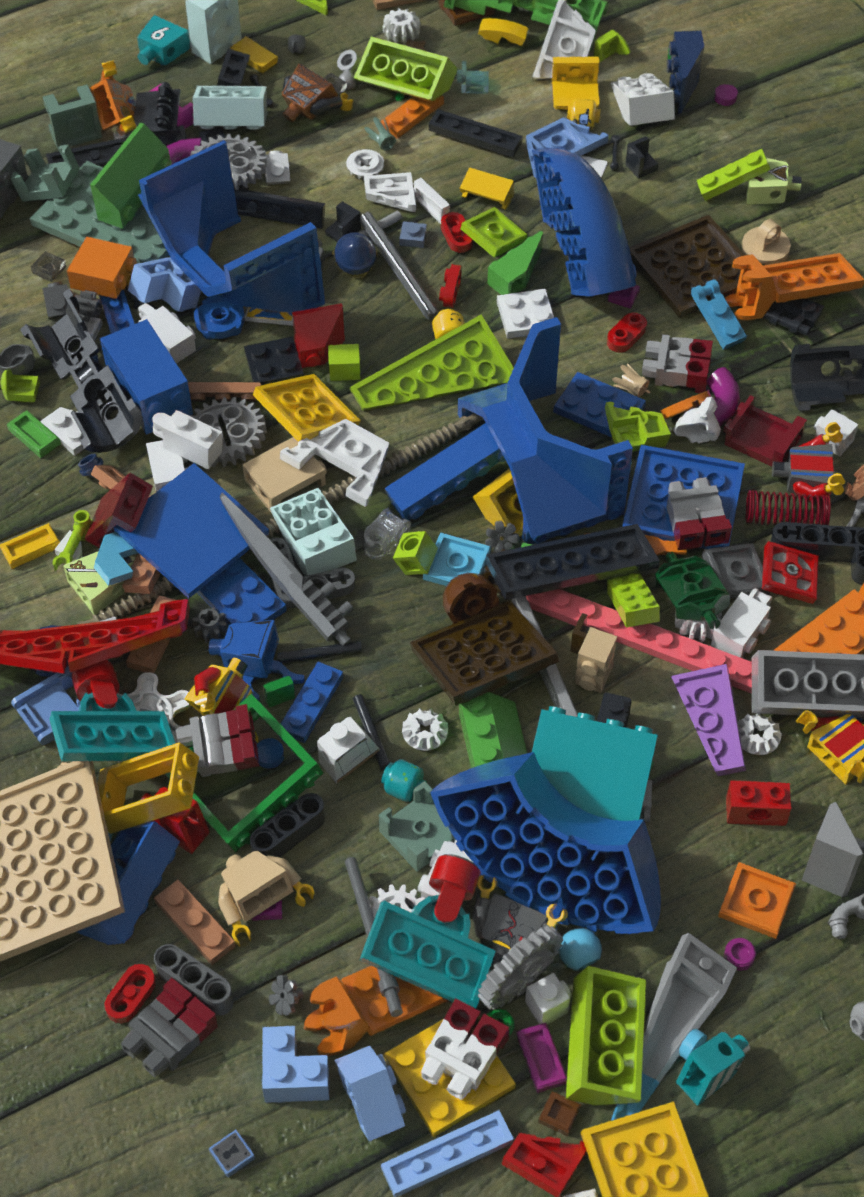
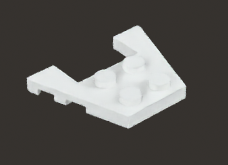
(347, 448)

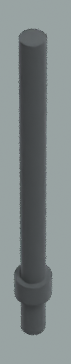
(388, 984)

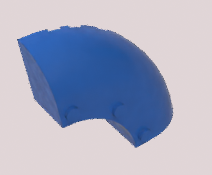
(586, 221)
(550, 849)

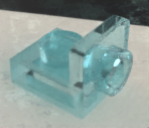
(473, 80)

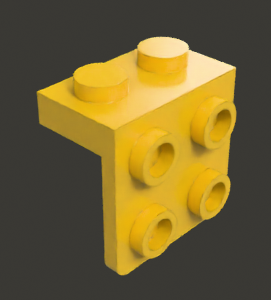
(574, 79)

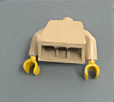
(255, 885)

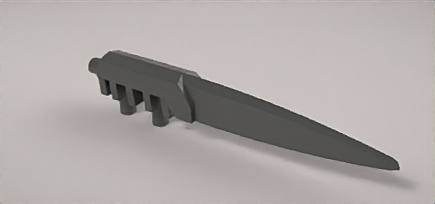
(303, 593)

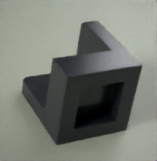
(639, 159)
(347, 222)

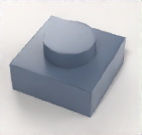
(413, 234)

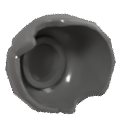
(18, 359)

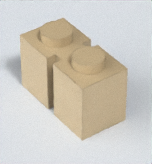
(595, 660)

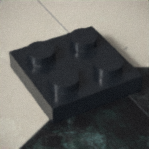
(273, 361)

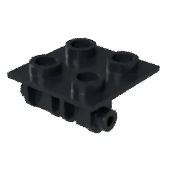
(158, 108)

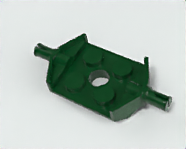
(694, 600)

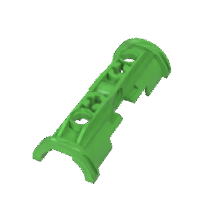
(542, 9)

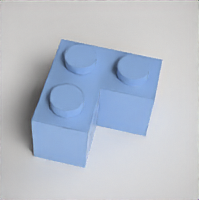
(163, 281)
(288, 1075)
(370, 1088)

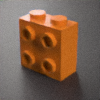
(101, 267)

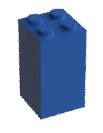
(146, 372)

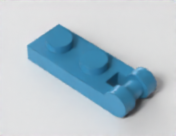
(718, 314)

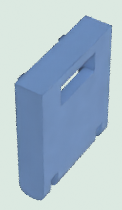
(40, 700)

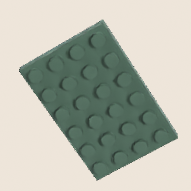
(76, 217)

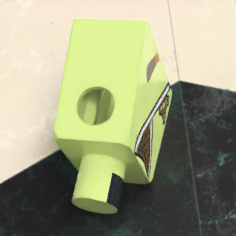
(772, 185)
(90, 585)

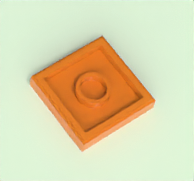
(757, 900)

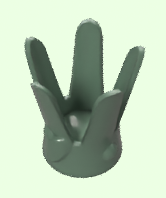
(385, 138)

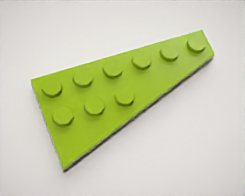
(449, 365)

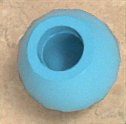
(580, 949)

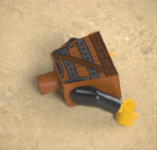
(311, 95)

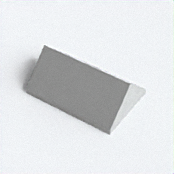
(834, 855)

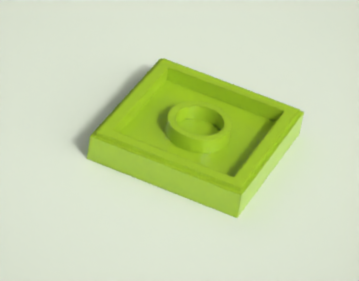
(494, 232)

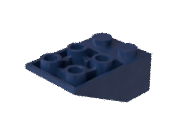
(685, 65)

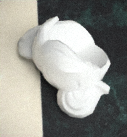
(699, 423)

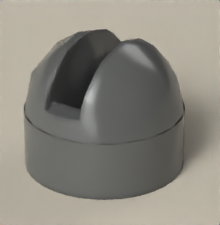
(296, 39)

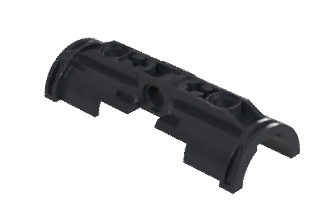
(92, 379)
(813, 387)

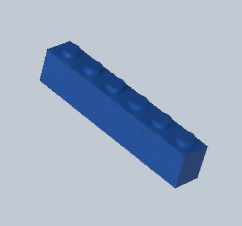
(444, 473)

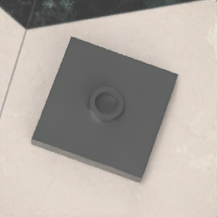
(736, 568)

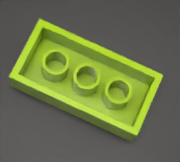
(633, 600)

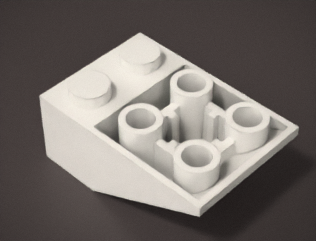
(644, 99)

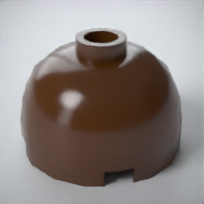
(468, 596)

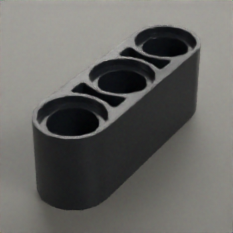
(293, 816)

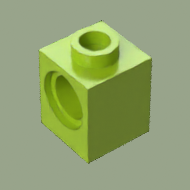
(415, 553)

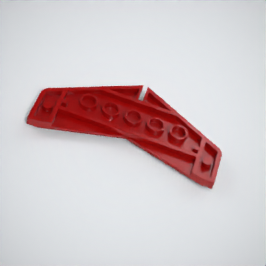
(91, 642)

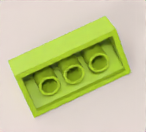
(405, 69)
(606, 1038)

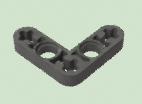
(319, 578)

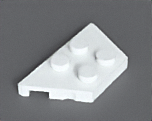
(566, 37)

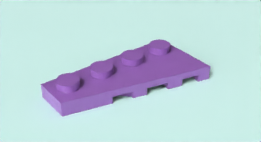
(712, 710)

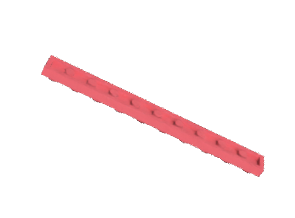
(645, 638)

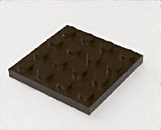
(688, 259)
(483, 652)

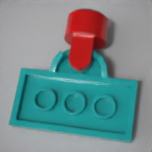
(106, 723)
(432, 940)

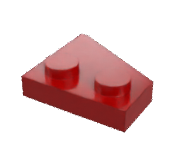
(544, 1161)

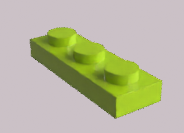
(733, 174)

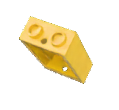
(116, 778)

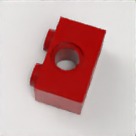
(758, 803)

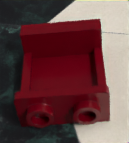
(762, 434)
(119, 507)

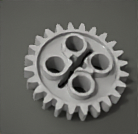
(245, 158)
(243, 426)
(520, 967)

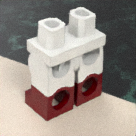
(463, 1048)

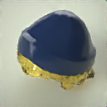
(355, 254)

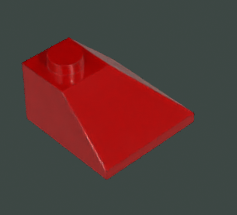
(317, 330)

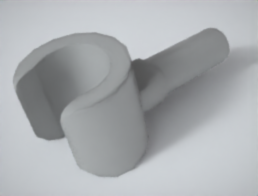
(858, 510)

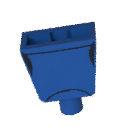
(250, 642)

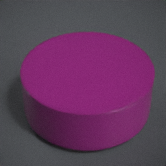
(725, 95)
(740, 953)

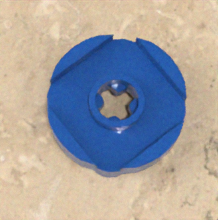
(210, 327)

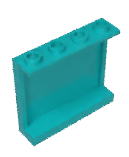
(595, 762)

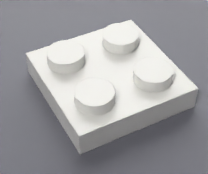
(522, 310)

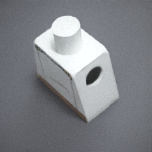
(345, 749)

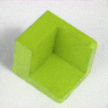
(344, 362)

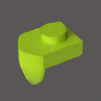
(609, 44)
(19, 387)

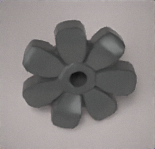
(501, 536)
(285, 995)

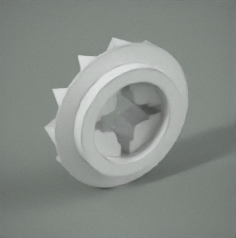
(365, 157)
(425, 740)
(754, 743)

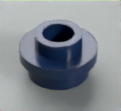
(87, 464)

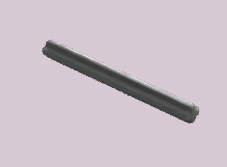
(398, 266)

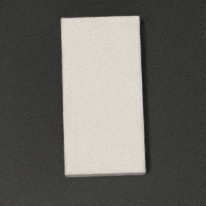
(430, 199)

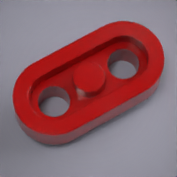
(455, 237)
(452, 279)
(631, 329)
(128, 994)

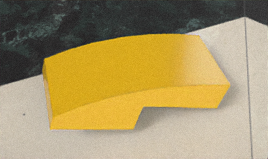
(494, 29)

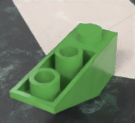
(514, 269)

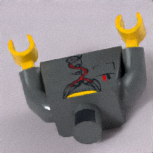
(504, 922)

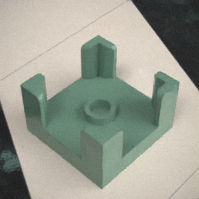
(73, 121)
(45, 179)
(416, 828)

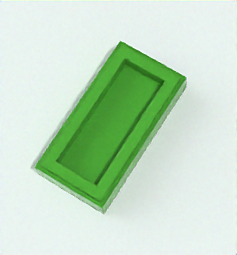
(33, 434)

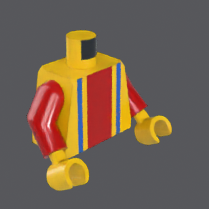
(219, 689)
(837, 743)

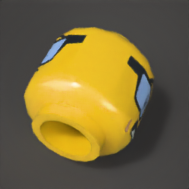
(584, 112)

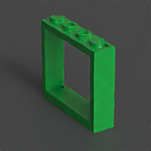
(279, 798)

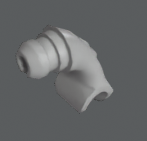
(839, 918)

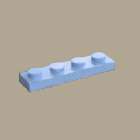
(446, 1153)

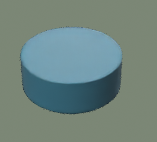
(691, 1042)

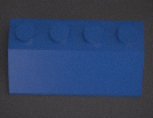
(139, 861)

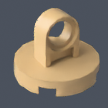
(767, 243)

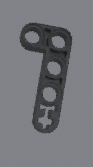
(825, 541)

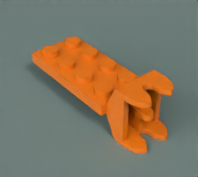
(789, 281)
(834, 631)
(356, 1007)

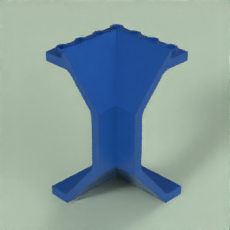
(197, 201)
(555, 479)

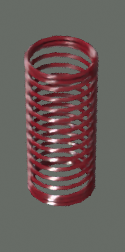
(825, 508)

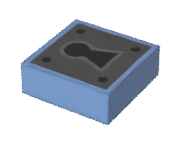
(231, 1153)

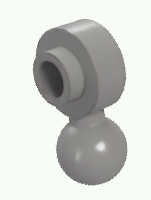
(348, 64)

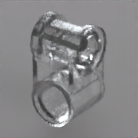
(384, 534)

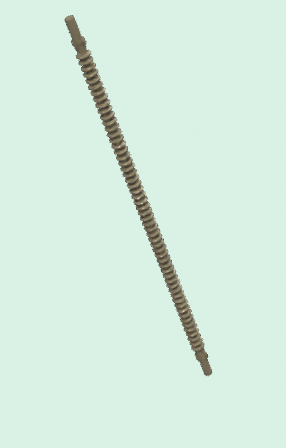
(428, 443)

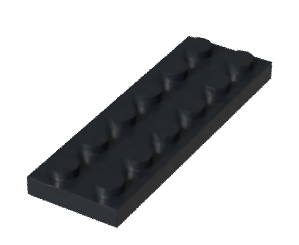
(571, 561)

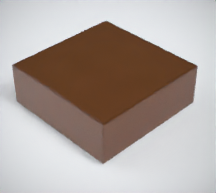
(559, 1113)

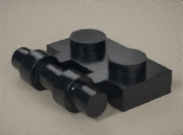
(796, 315)

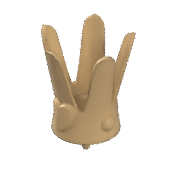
(632, 381)

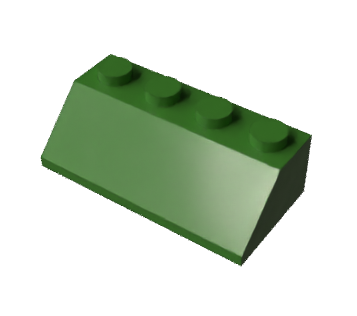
(118, 184)
(491, 729)

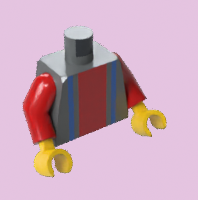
(811, 466)

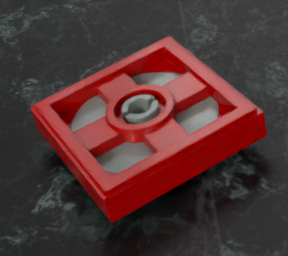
(790, 572)

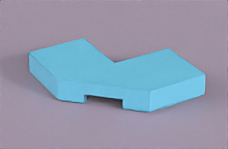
(110, 559)

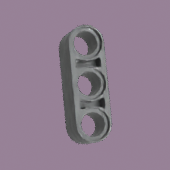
(187, 967)

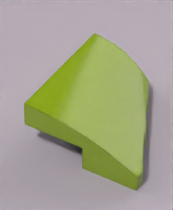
(637, 427)

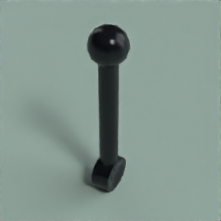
(254, 78)
(615, 139)

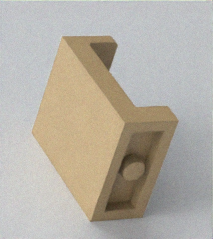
(276, 479)

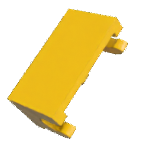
(488, 186)

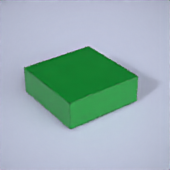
(279, 691)

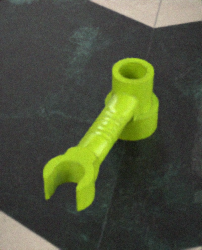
(81, 526)

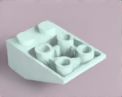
(314, 533)

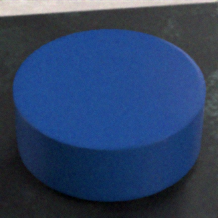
(270, 753)

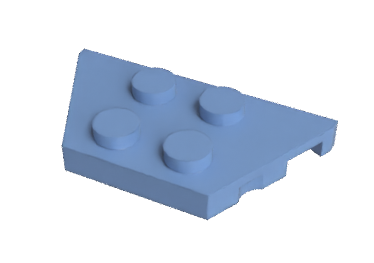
(564, 135)

